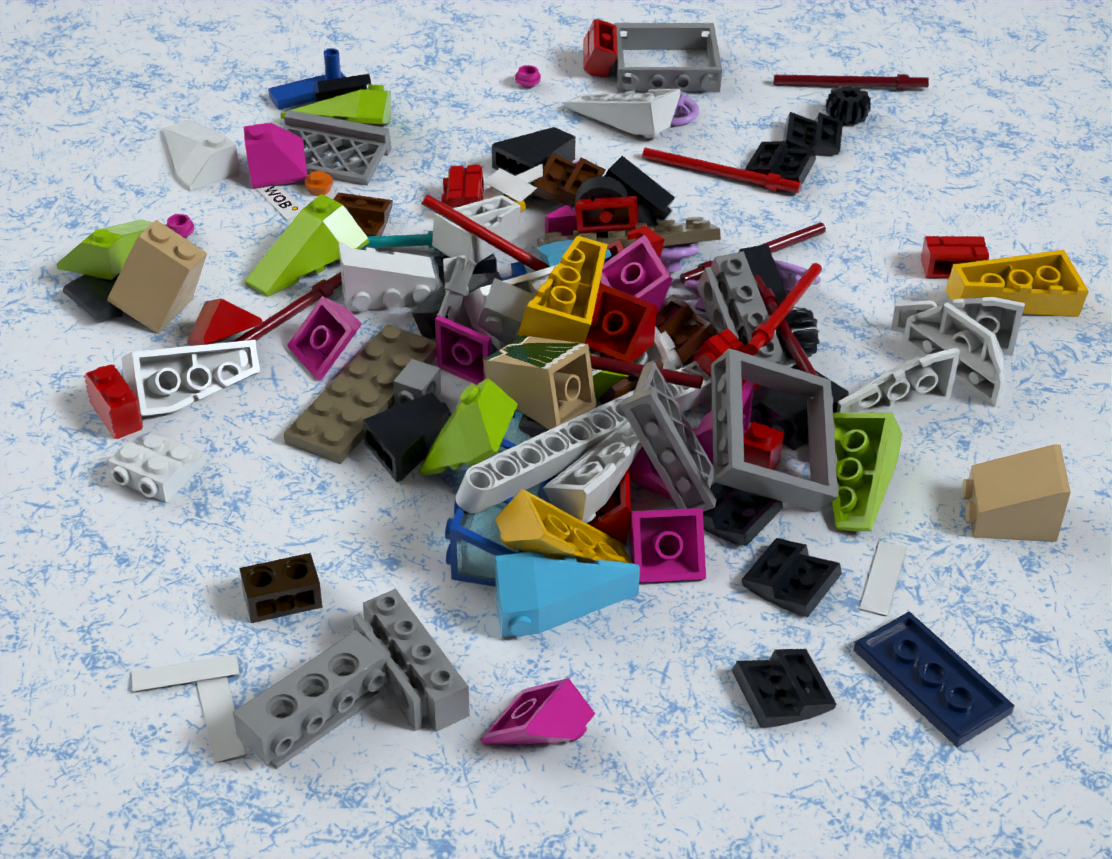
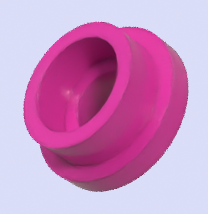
(527, 76)
(180, 224)

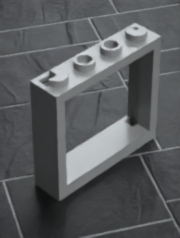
(668, 37)
(728, 442)

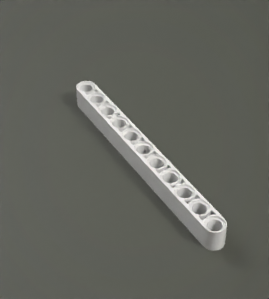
(556, 449)

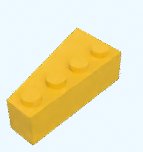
(1040, 280)
(568, 297)

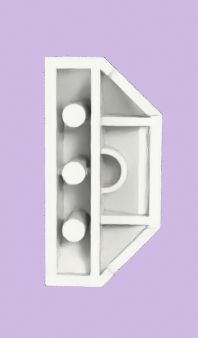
(980, 356)

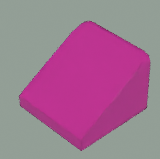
(561, 220)

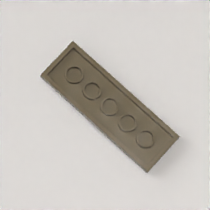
(674, 233)
(363, 389)

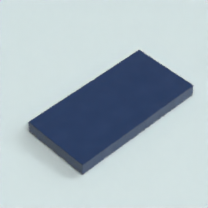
(933, 679)

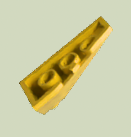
(543, 528)

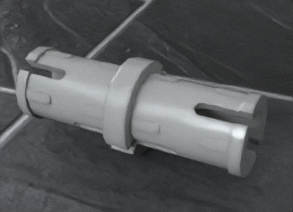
(456, 289)

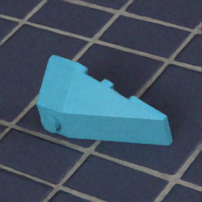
(546, 593)

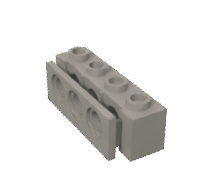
(735, 302)
(417, 669)
(308, 697)

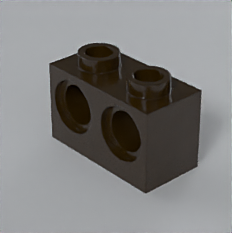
(281, 587)

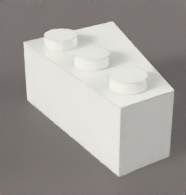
(495, 214)
(384, 280)

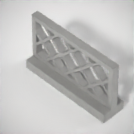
(344, 134)
(669, 441)

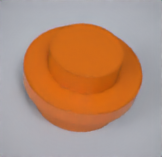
(318, 183)

